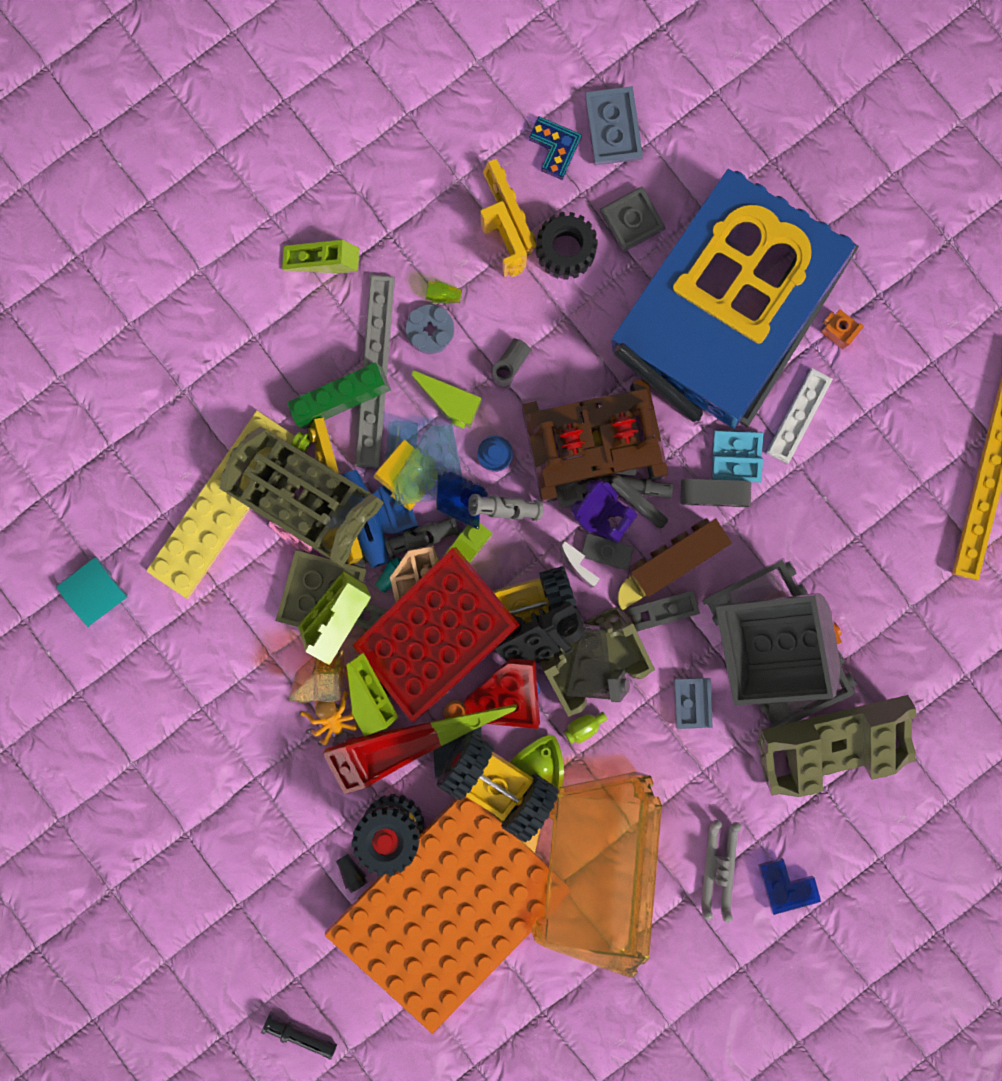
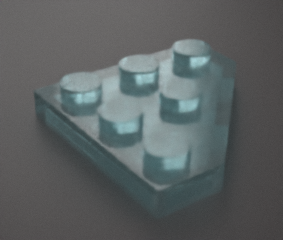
(431, 457)

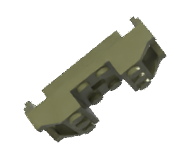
(325, 513)
(839, 743)

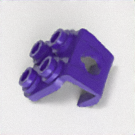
(598, 507)

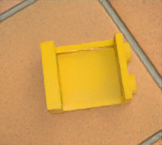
(498, 218)

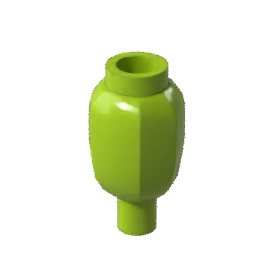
(584, 727)

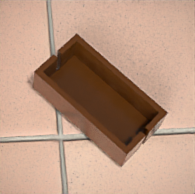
(679, 558)

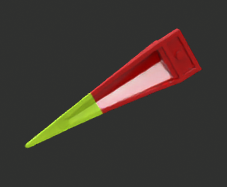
(374, 756)

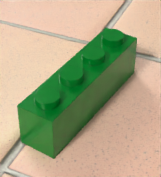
(339, 395)

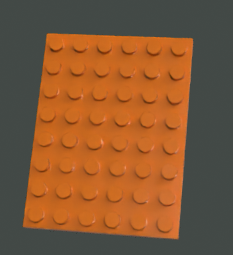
(448, 915)

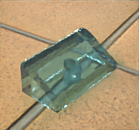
(398, 432)

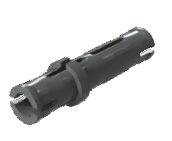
(646, 487)

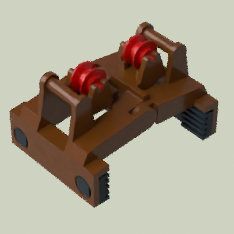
(574, 437)

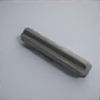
(638, 501)

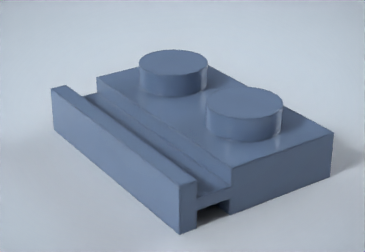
(693, 703)

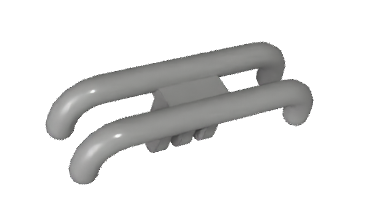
(719, 870)

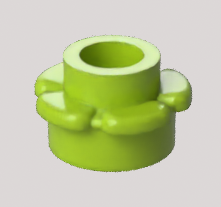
(301, 442)

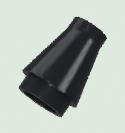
(351, 873)

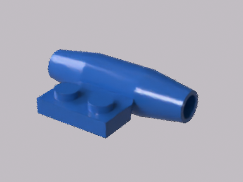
(389, 519)

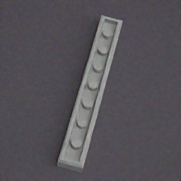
(376, 350)

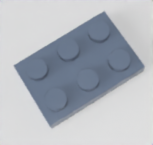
(613, 125)

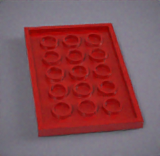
(435, 634)

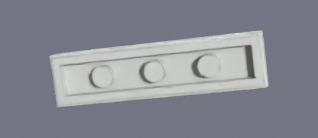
(799, 416)

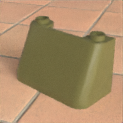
(624, 653)

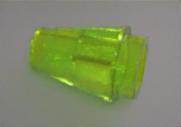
(442, 292)

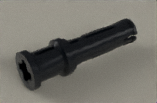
(288, 1032)

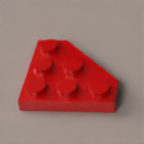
(509, 685)

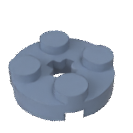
(438, 318)

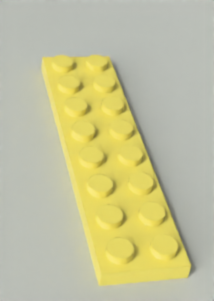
(208, 522)

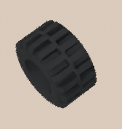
(571, 227)

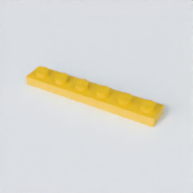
(325, 455)

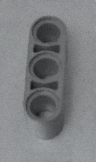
(715, 493)

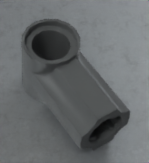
(511, 361)

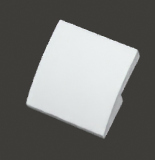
(573, 559)

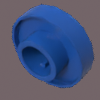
(495, 453)

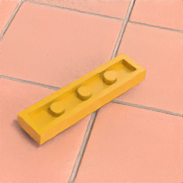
(496, 179)

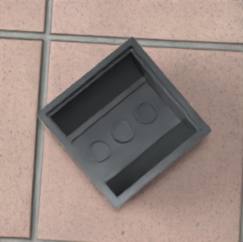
(780, 649)

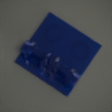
(454, 495)

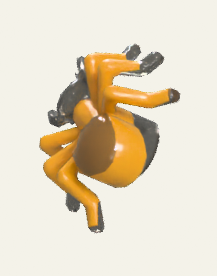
(331, 718)

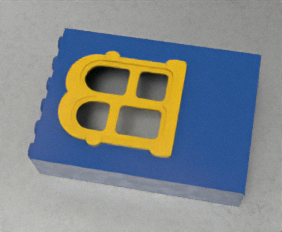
(703, 342)

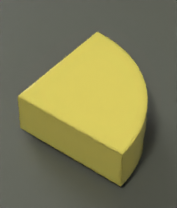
(628, 594)

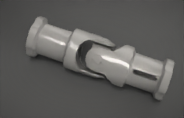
(505, 507)

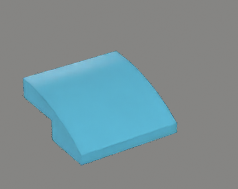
(737, 455)

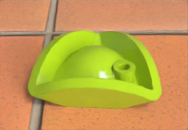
(543, 759)

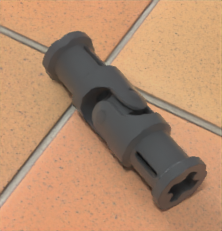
(418, 537)

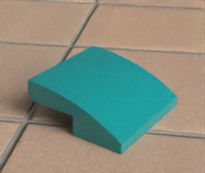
(91, 591)

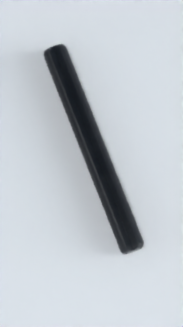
(658, 382)

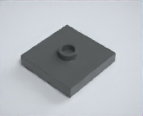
(632, 219)

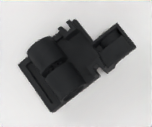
(543, 635)

